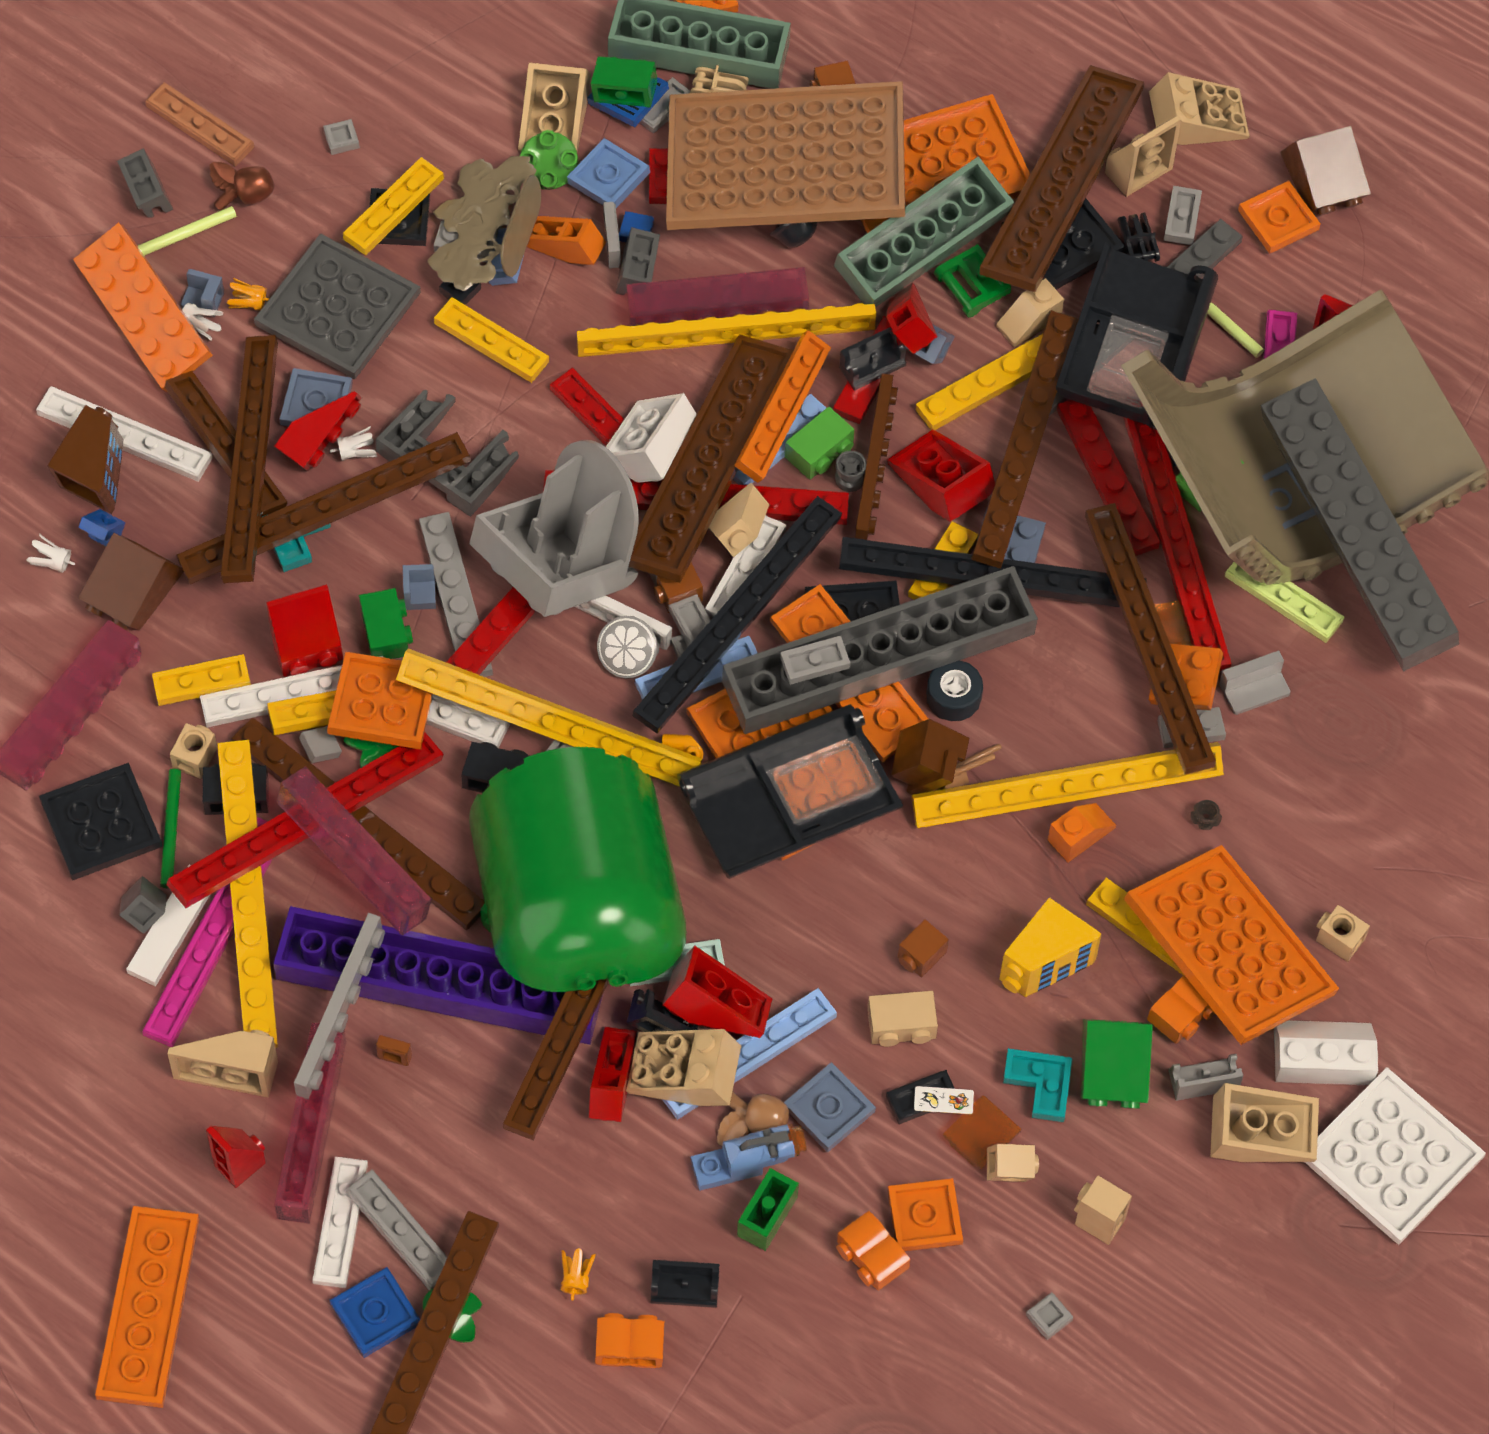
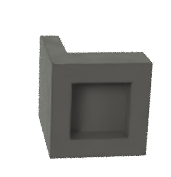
(143, 904)

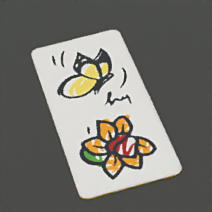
(943, 1100)

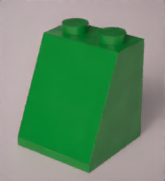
(1116, 1062)

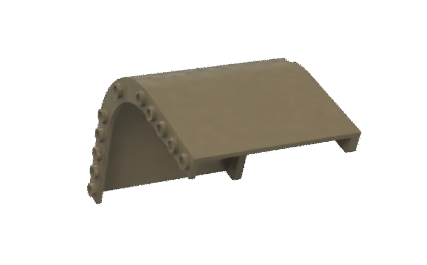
(1383, 402)

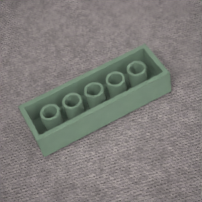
(695, 36)
(928, 234)

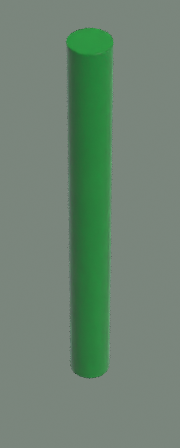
(170, 828)

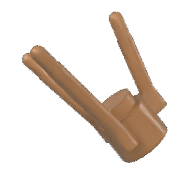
(976, 760)

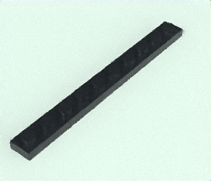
(958, 568)
(736, 615)

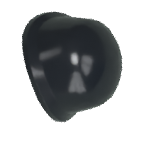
(794, 234)

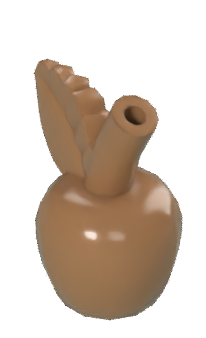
(760, 1114)

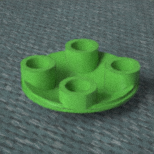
(552, 157)

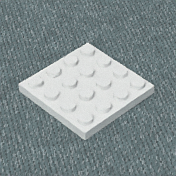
(1394, 1155)

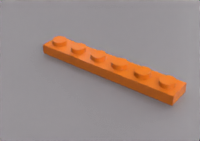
(782, 406)

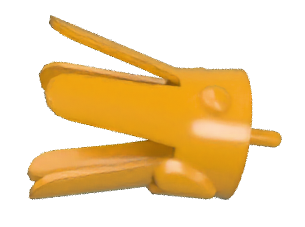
(251, 295)
(575, 1273)

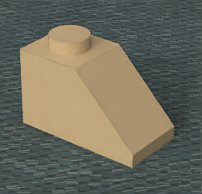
(1030, 313)
(740, 519)

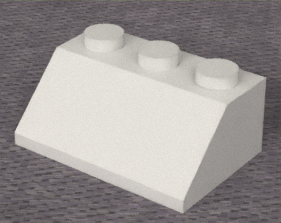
(652, 436)
(1325, 1052)

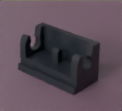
(872, 357)
(652, 1016)
(685, 1283)

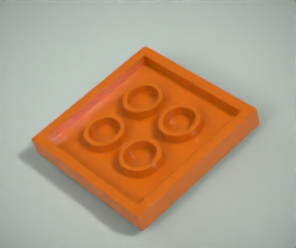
(376, 705)

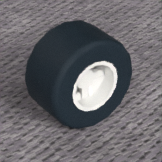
(955, 679)

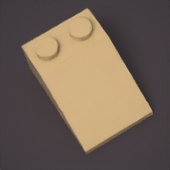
(554, 101)
(1144, 158)
(229, 1061)
(1263, 1125)

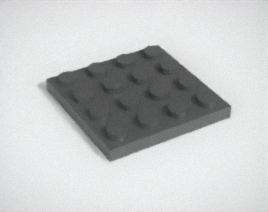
(337, 306)

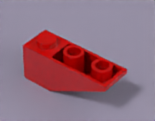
(910, 319)
(311, 433)

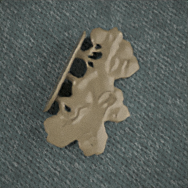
(479, 216)

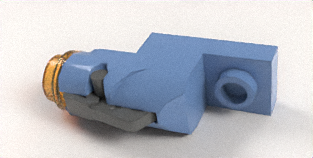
(747, 1156)

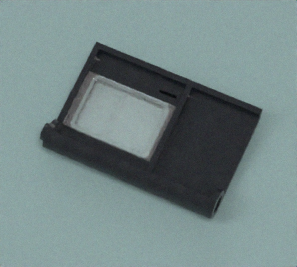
(1137, 311)
(788, 791)

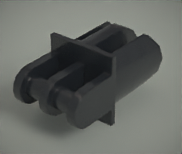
(1138, 237)

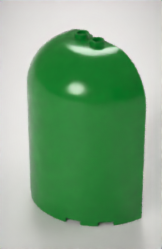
(577, 871)

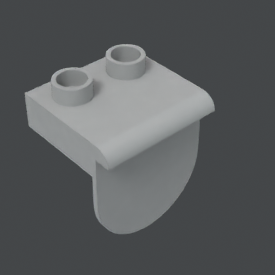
(570, 538)

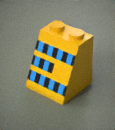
(1048, 950)

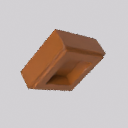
(394, 1050)

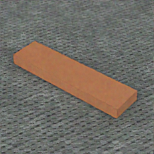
(200, 124)

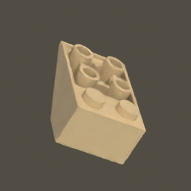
(1206, 108)
(685, 1066)

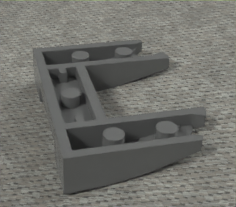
(465, 486)

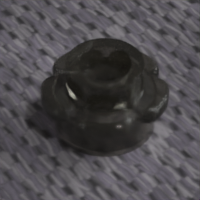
(1206, 807)

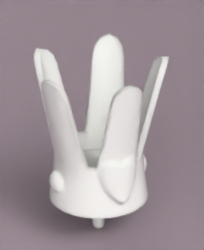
(200, 323)
(349, 445)
(59, 556)

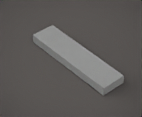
(398, 1227)

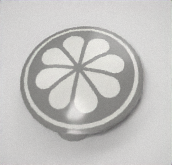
(627, 647)

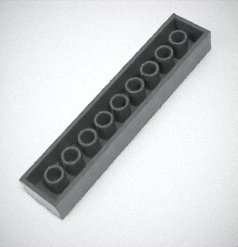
(1360, 525)
(886, 648)

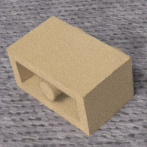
(902, 1018)
(1102, 1209)

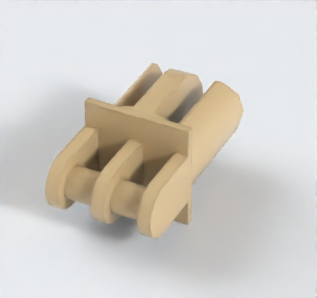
(713, 81)

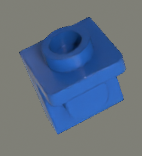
(101, 526)

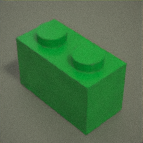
(624, 81)
(384, 624)
(767, 1209)

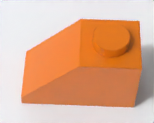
(1079, 830)

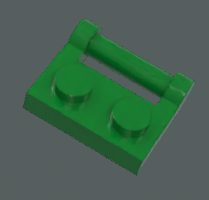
(969, 265)

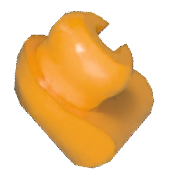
(683, 743)

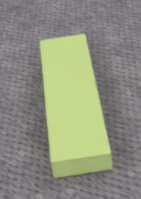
(1291, 602)

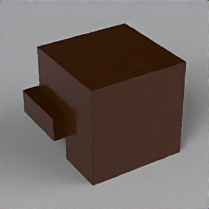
(928, 756)

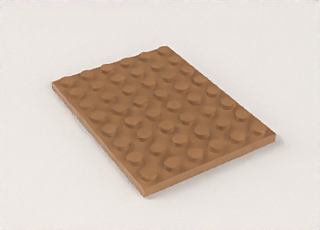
(786, 156)

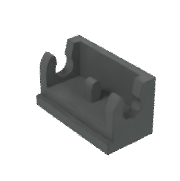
(144, 182)
(637, 259)

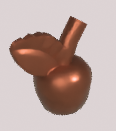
(249, 183)

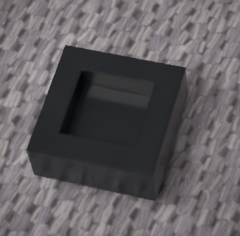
(448, 290)

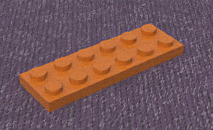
(142, 306)
(885, 708)
(147, 1307)

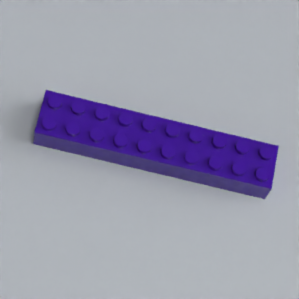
(416, 973)

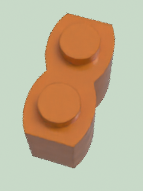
(1180, 1011)
(872, 1250)
(629, 1341)

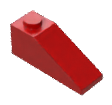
(612, 1074)
(235, 1153)

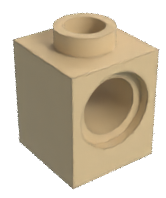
(193, 761)
(1341, 945)
(1011, 1162)

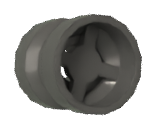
(850, 471)

